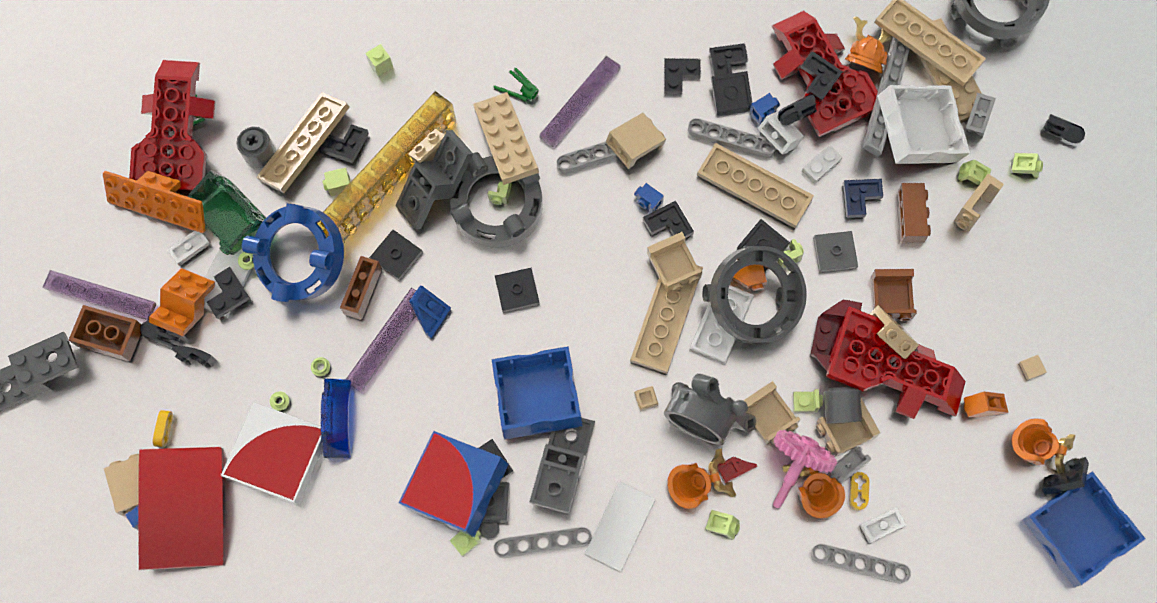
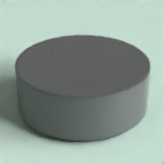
(489, 530)

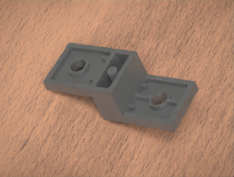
(434, 179)
(32, 370)
(562, 464)

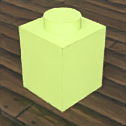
(379, 60)
(336, 181)

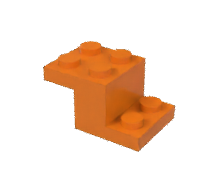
(181, 302)

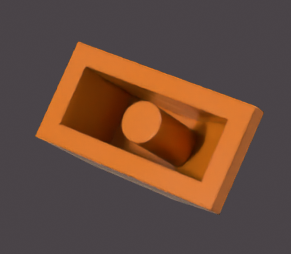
(751, 277)
(985, 404)

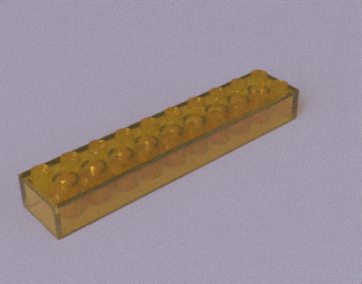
(387, 167)

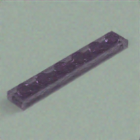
(580, 101)
(99, 295)
(383, 344)

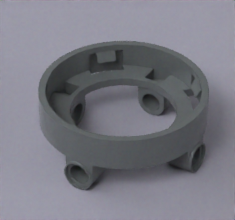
(1004, 31)
(515, 227)
(790, 295)

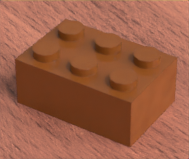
(106, 333)

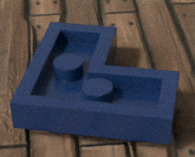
(857, 191)

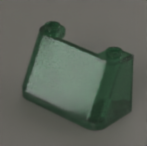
(227, 211)

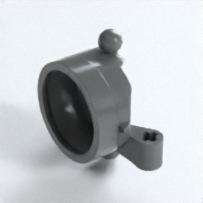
(705, 412)

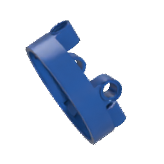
(326, 260)

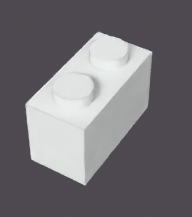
(781, 136)

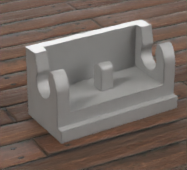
(980, 114)
(849, 465)

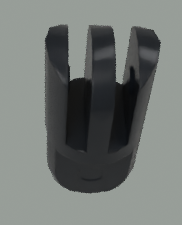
(797, 110)
(1064, 129)
(157, 334)

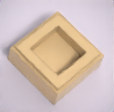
(1032, 367)
(646, 398)

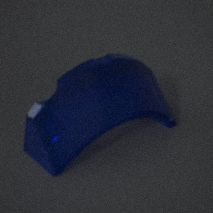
(335, 418)

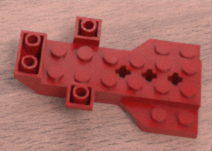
(854, 88)
(173, 109)
(917, 376)

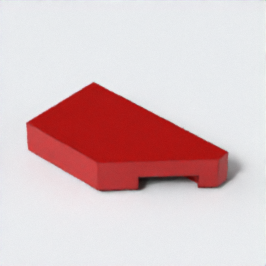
(734, 468)

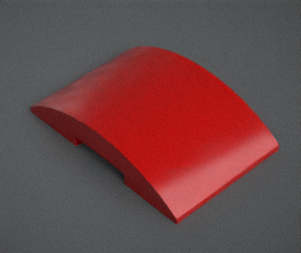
(180, 508)

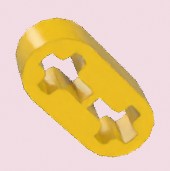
(162, 428)
(864, 491)

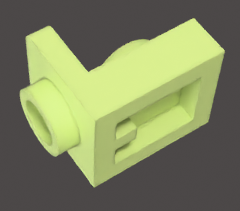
(1027, 163)
(973, 171)
(502, 194)
(796, 252)
(807, 402)
(723, 524)
(464, 542)

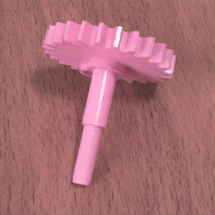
(803, 452)

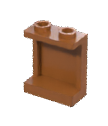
(894, 292)

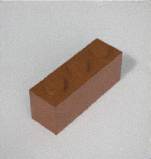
(913, 213)
(361, 287)

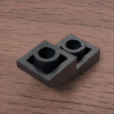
(191, 354)

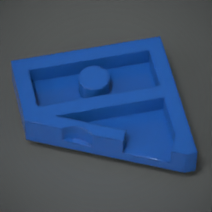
(429, 310)

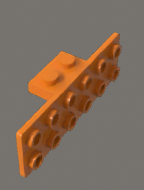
(155, 197)

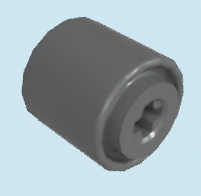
(255, 146)
(842, 405)

